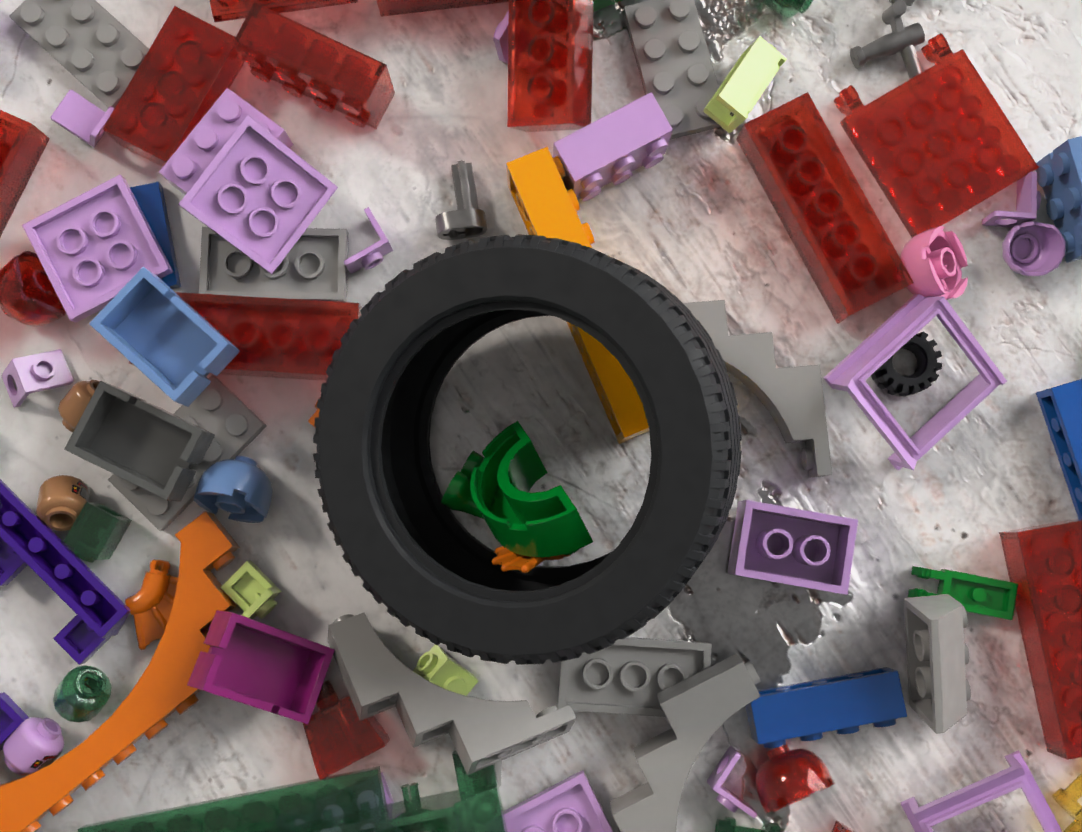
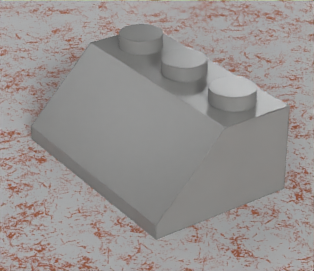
(937, 659)

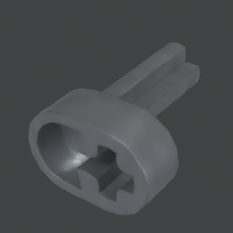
(468, 218)

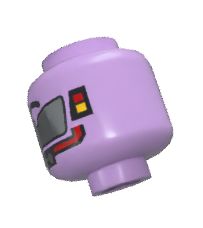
(33, 745)

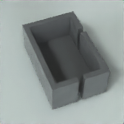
(139, 442)

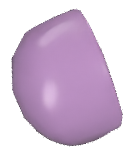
(1033, 248)

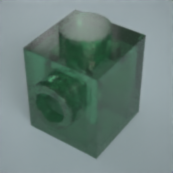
(96, 532)

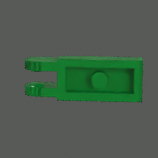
(974, 592)

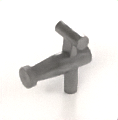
(900, 40)

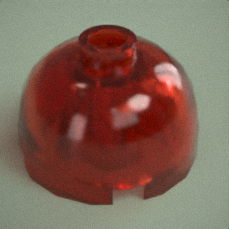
(27, 292)
(790, 777)

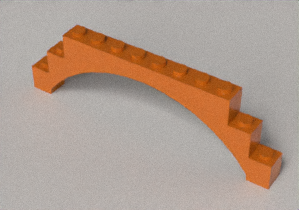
(155, 696)

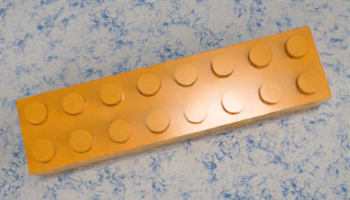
(552, 213)

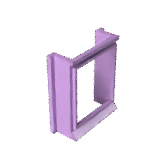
(883, 344)
(980, 792)

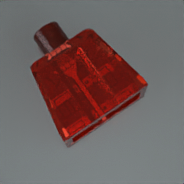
(338, 735)

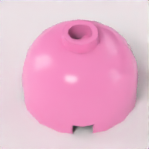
(935, 264)

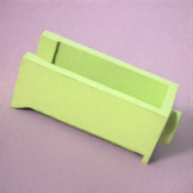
(744, 84)

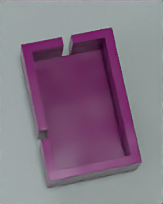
(261, 666)

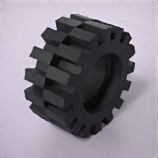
(923, 375)

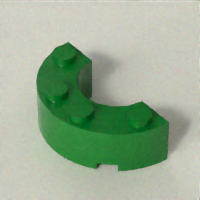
(520, 520)

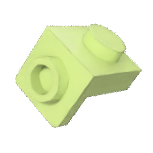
(251, 591)
(445, 672)

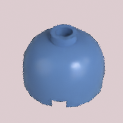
(235, 488)

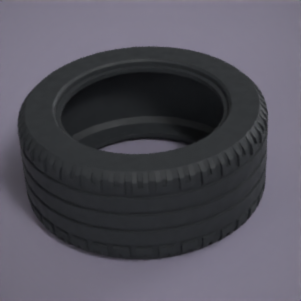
(382, 478)

